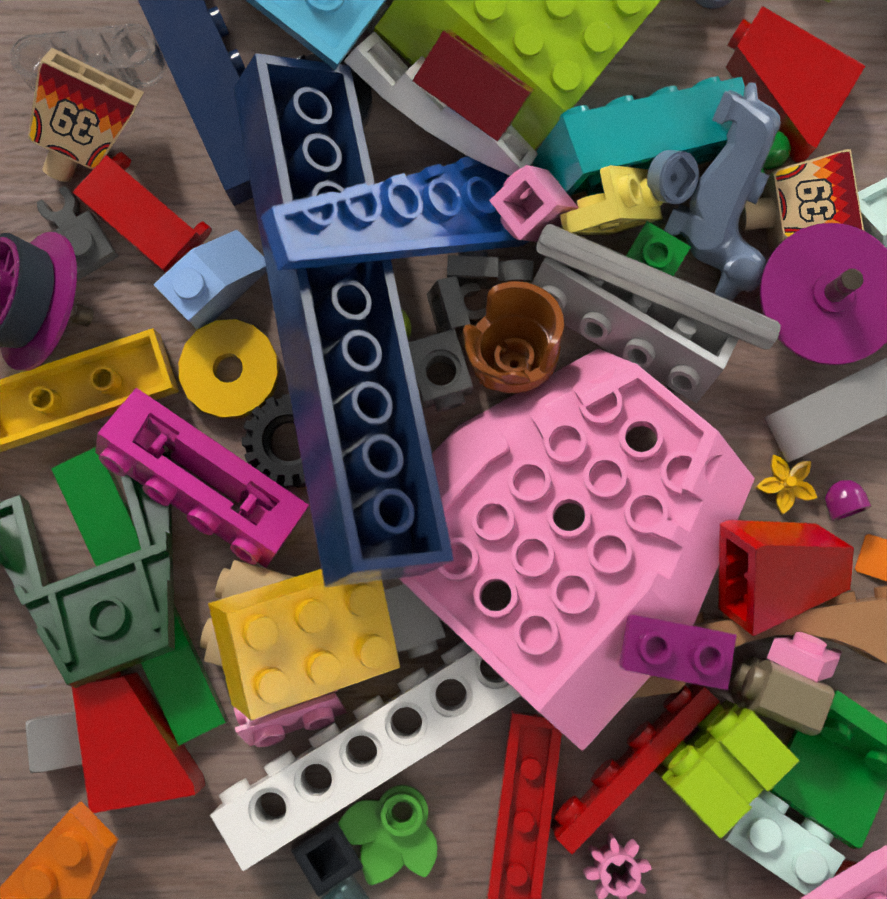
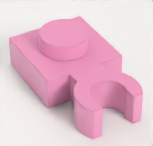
(805, 656)

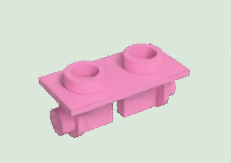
(272, 727)

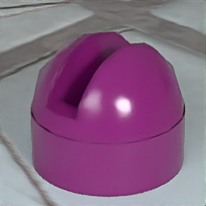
(846, 499)

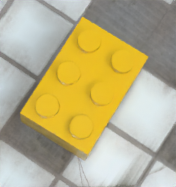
(301, 641)

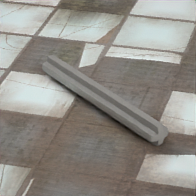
(657, 287)

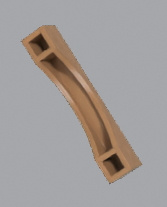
(843, 620)

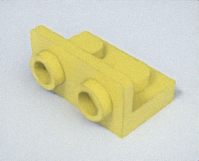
(622, 206)

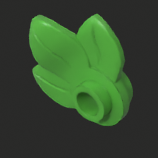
(391, 841)

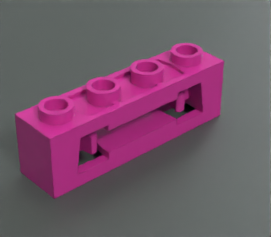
(134, 446)

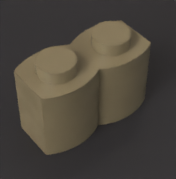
(781, 694)

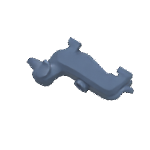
(723, 191)

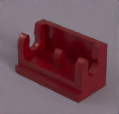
(472, 84)

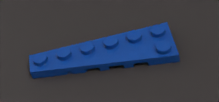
(394, 219)

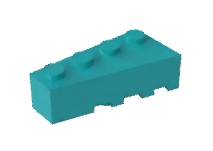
(635, 132)

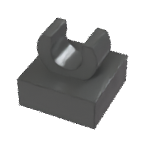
(448, 305)

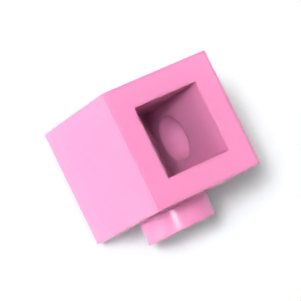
(530, 202)

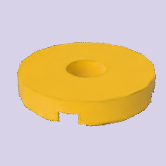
(204, 353)

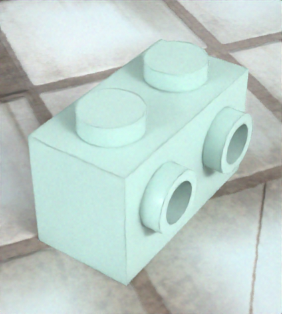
(782, 846)

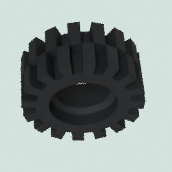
(258, 443)

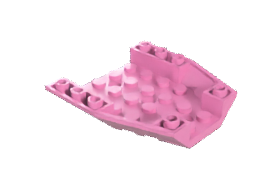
(640, 551)

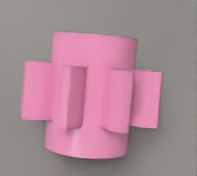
(615, 883)

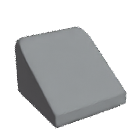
(53, 742)

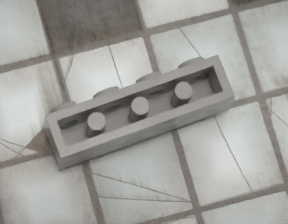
(659, 340)

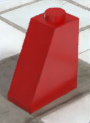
(794, 76)
(778, 570)
(129, 746)

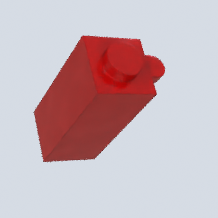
(138, 214)

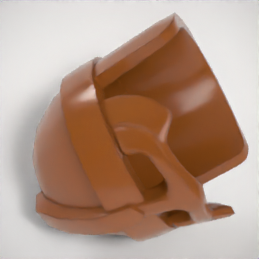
(519, 331)

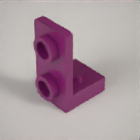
(677, 651)

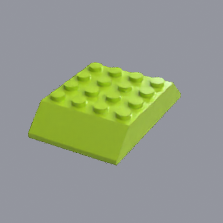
(545, 43)

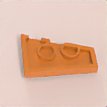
(66, 862)

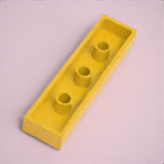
(82, 388)

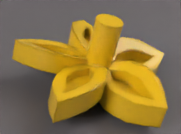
(787, 483)

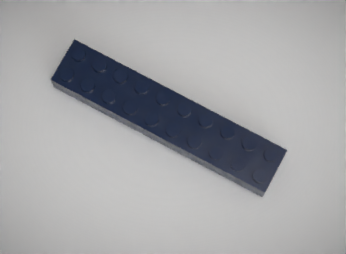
(341, 338)

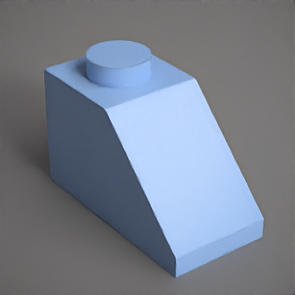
(212, 277)

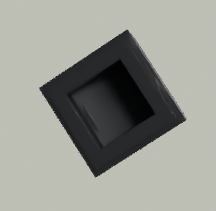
(326, 857)

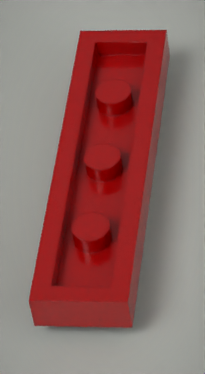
(618, 779)
(524, 808)

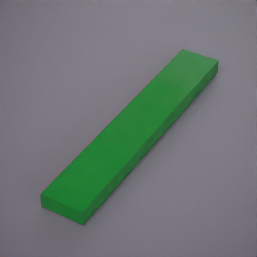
(109, 534)

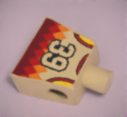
(77, 113)
(806, 196)

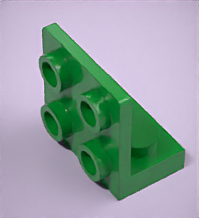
(839, 772)

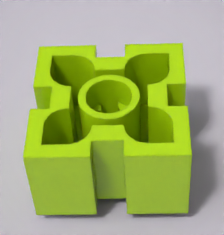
(726, 766)

